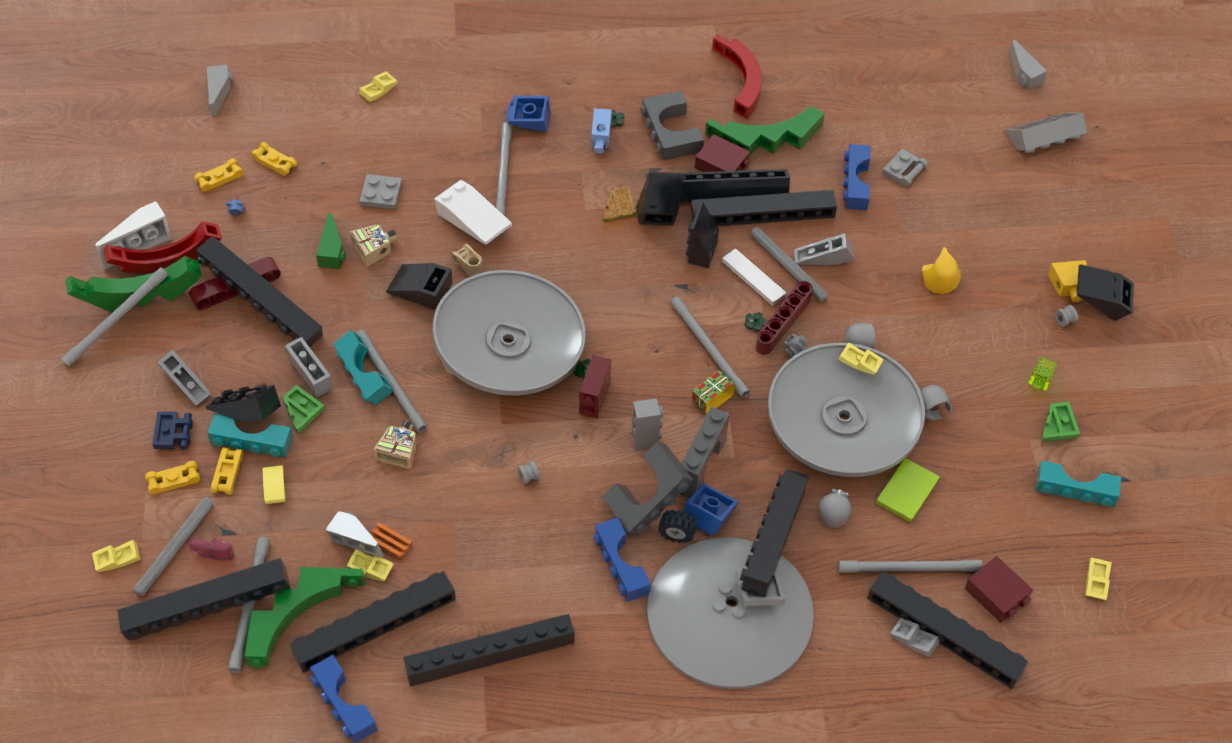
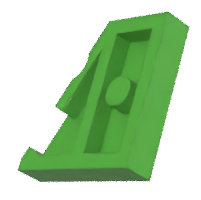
(302, 407)
(1060, 423)

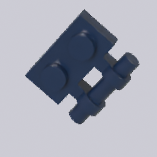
(166, 428)

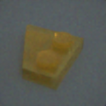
(619, 205)

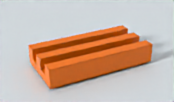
(376, 532)

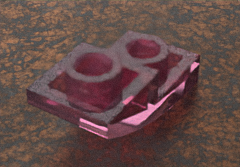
(215, 550)

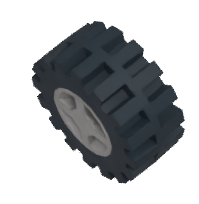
(677, 526)

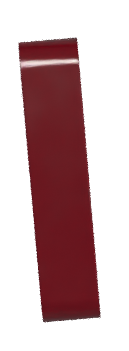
(215, 291)
(784, 317)

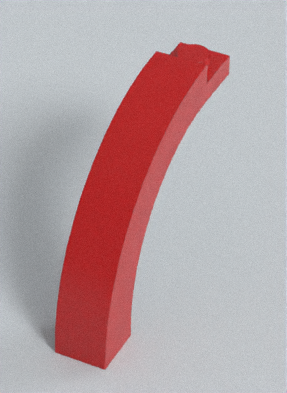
(747, 64)
(152, 259)

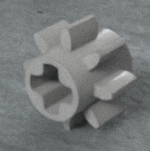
(795, 344)

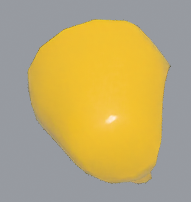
(942, 275)

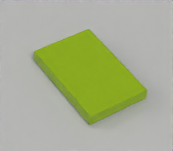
(907, 490)

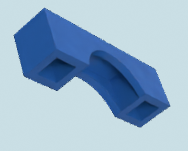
(857, 192)
(631, 580)
(356, 720)

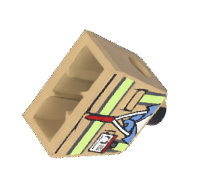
(372, 243)
(397, 446)

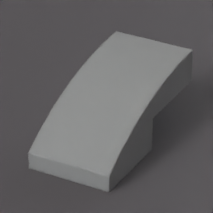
(914, 638)

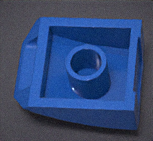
(529, 112)
(710, 508)

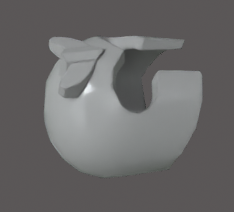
(860, 334)
(933, 396)
(835, 509)

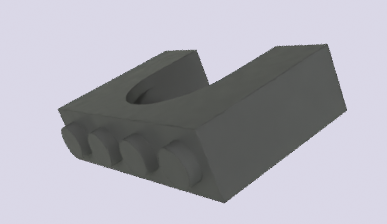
(670, 143)
(708, 440)
(671, 482)

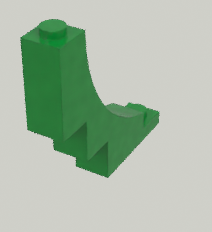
(771, 136)
(111, 293)
(314, 586)

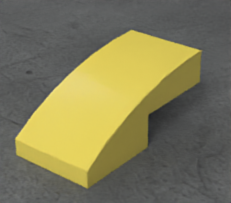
(381, 85)
(863, 361)
(274, 484)
(112, 558)
(373, 567)
(1098, 579)

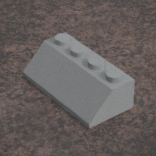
(1047, 131)

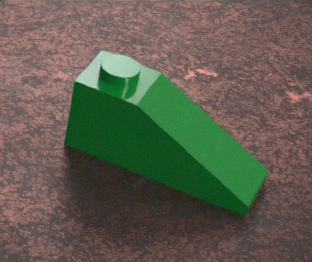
(330, 250)

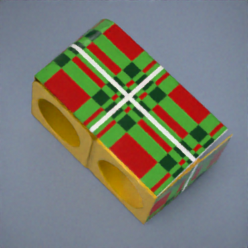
(713, 392)

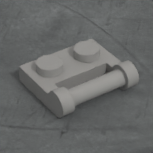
(900, 165)

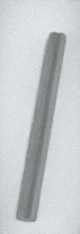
(787, 262)
(173, 546)

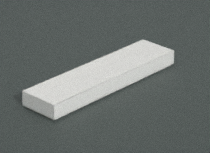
(754, 277)

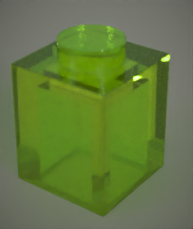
(1043, 373)

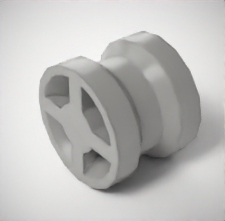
(1066, 316)
(528, 472)

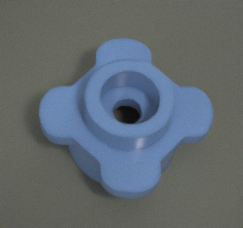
(235, 207)

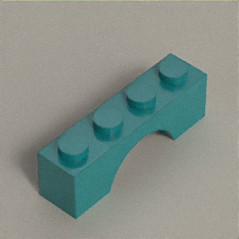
(352, 351)
(272, 441)
(1054, 480)

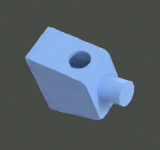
(601, 134)

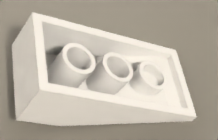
(471, 212)
(139, 231)

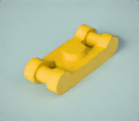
(273, 159)
(219, 175)
(227, 470)
(172, 478)

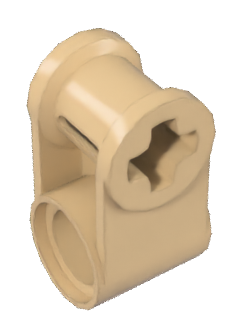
(467, 260)

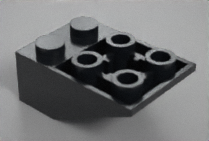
(660, 198)
(702, 237)
(421, 283)
(1106, 291)
(247, 403)

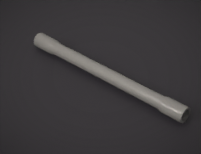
(506, 132)
(683, 311)
(77, 351)
(414, 417)
(854, 566)
(238, 651)

